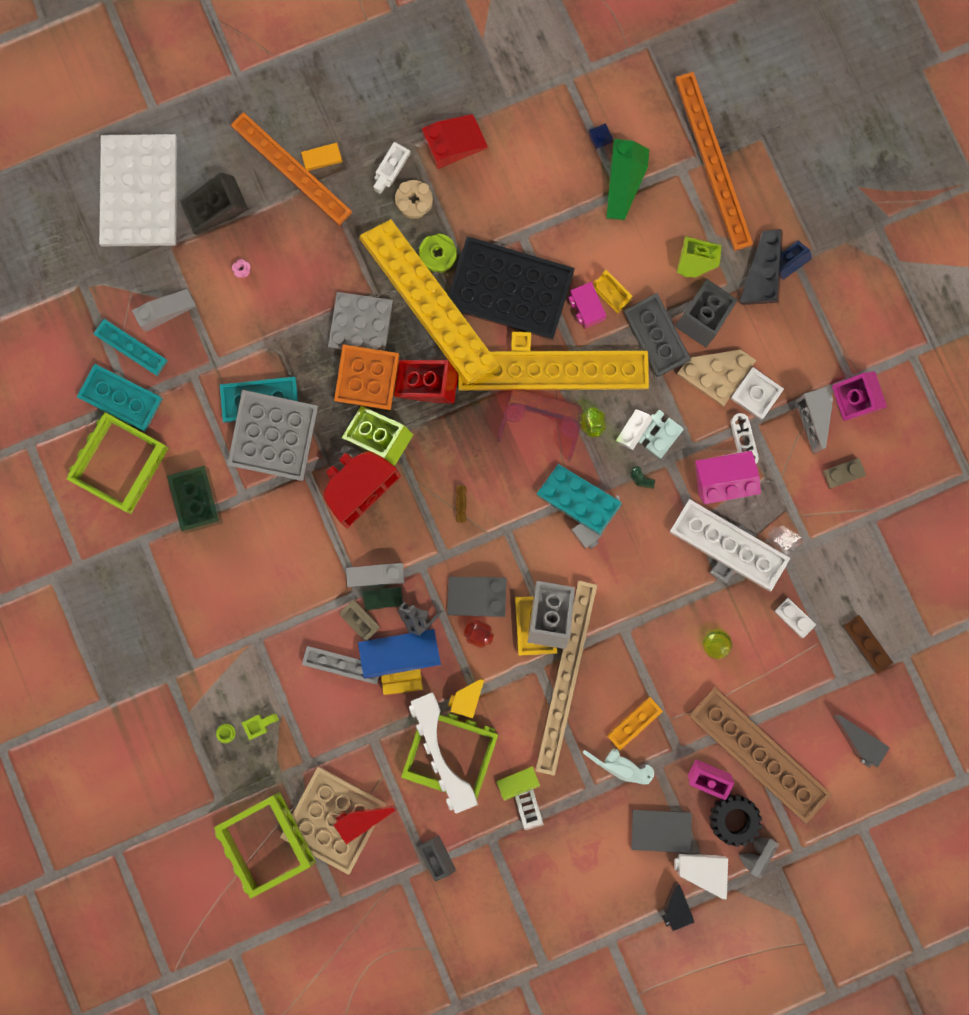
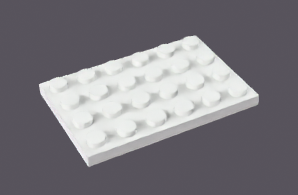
(138, 190)

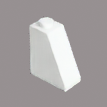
(704, 871)

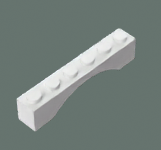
(459, 791)

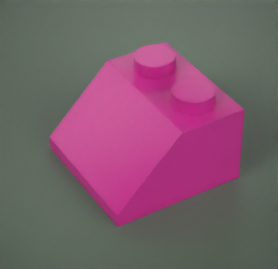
(859, 396)

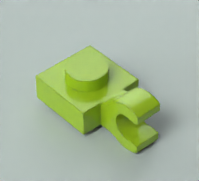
(257, 725)

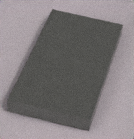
(657, 335)

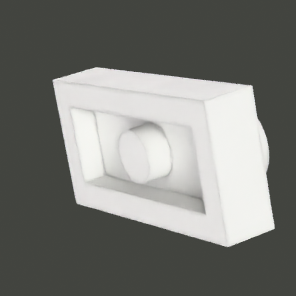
(634, 429)
(794, 618)

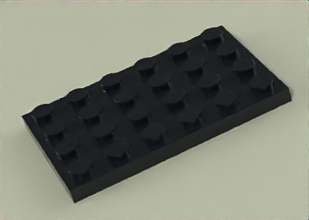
(510, 288)

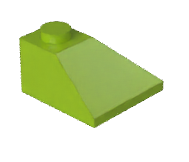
(698, 257)

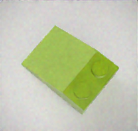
(378, 434)

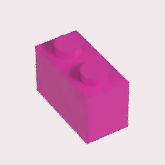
(587, 305)
(710, 779)

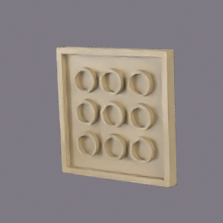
(316, 813)

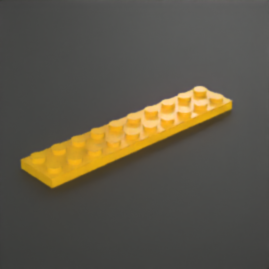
(429, 302)
(565, 371)

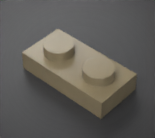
(844, 473)

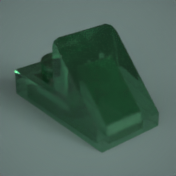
(382, 598)

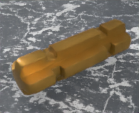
(461, 490)

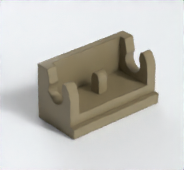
(359, 620)

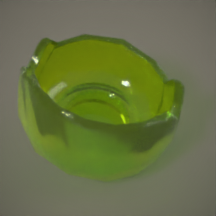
(717, 643)

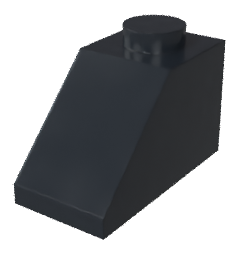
(677, 909)

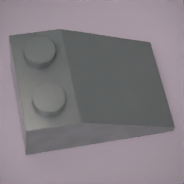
(706, 313)
(477, 596)

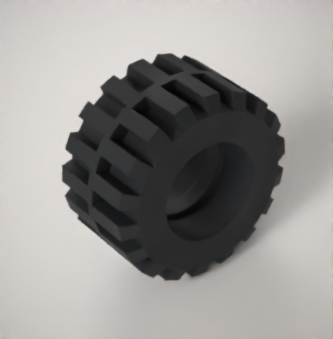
(751, 825)

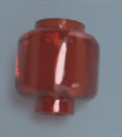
(478, 633)

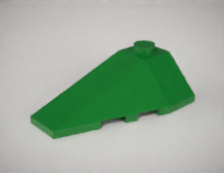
(627, 171)

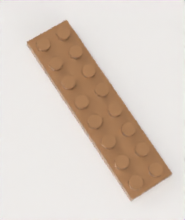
(760, 755)

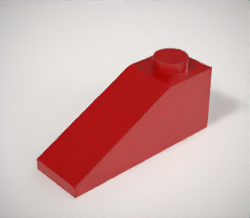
(358, 822)

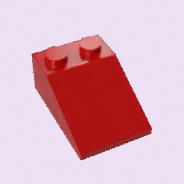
(453, 139)
(426, 381)

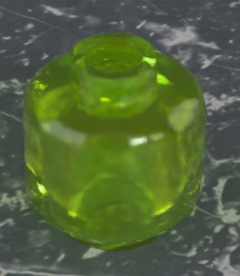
(593, 422)

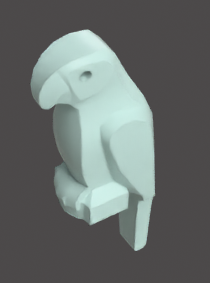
(624, 768)

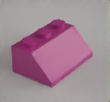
(727, 477)

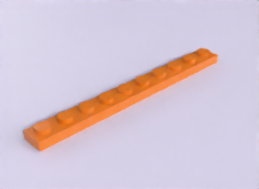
(713, 161)

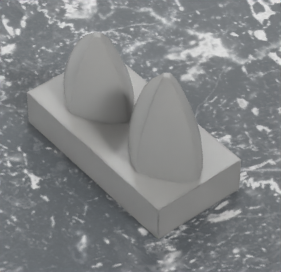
(758, 864)

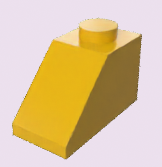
(466, 699)

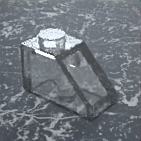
(783, 539)

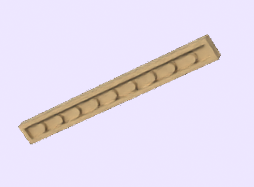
(566, 680)

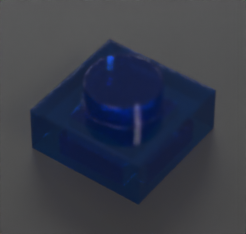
(600, 136)

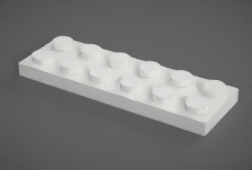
(730, 545)

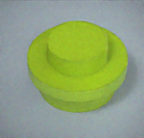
(225, 733)

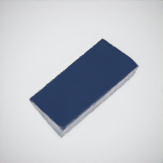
(794, 258)

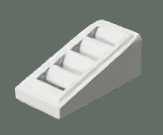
(533, 824)

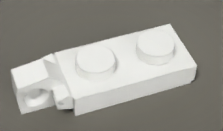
(390, 166)

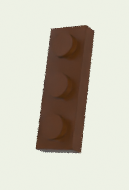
(867, 644)

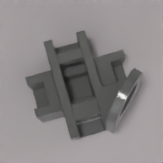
(415, 619)

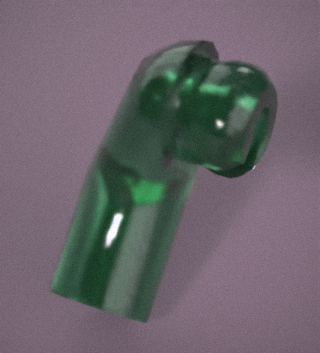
(640, 480)

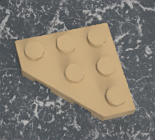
(717, 373)

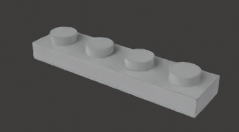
(335, 664)

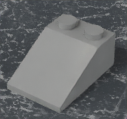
(815, 415)
(551, 615)

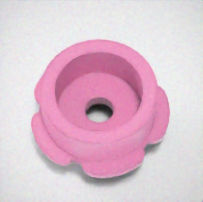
(241, 273)

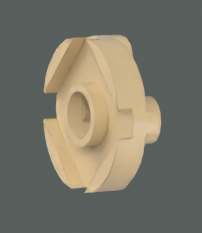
(421, 206)

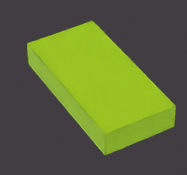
(518, 783)

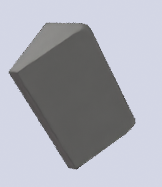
(437, 858)

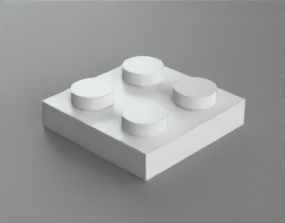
(757, 393)

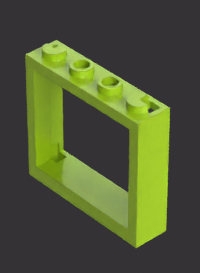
(146, 474)
(468, 725)
(291, 831)

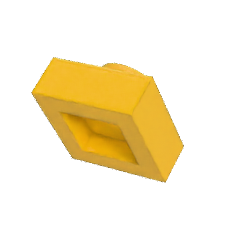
(521, 341)

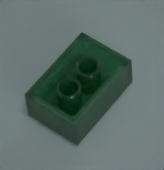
(195, 499)

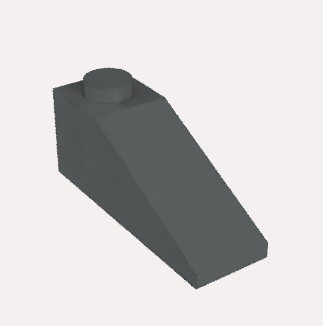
(863, 744)

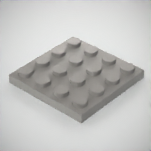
(273, 435)

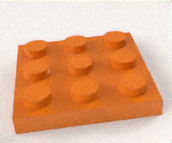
(366, 377)

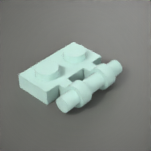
(664, 437)

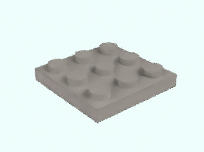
(360, 322)

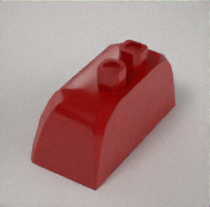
(358, 485)

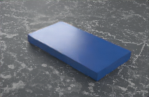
(398, 654)

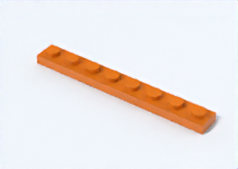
(291, 169)

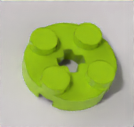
(448, 252)

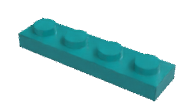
(130, 347)

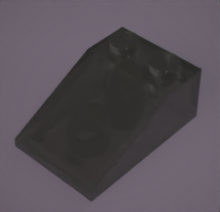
(214, 203)

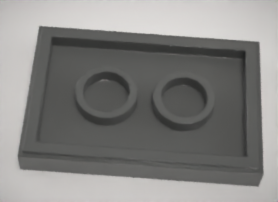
(661, 831)

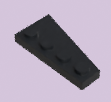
(764, 276)

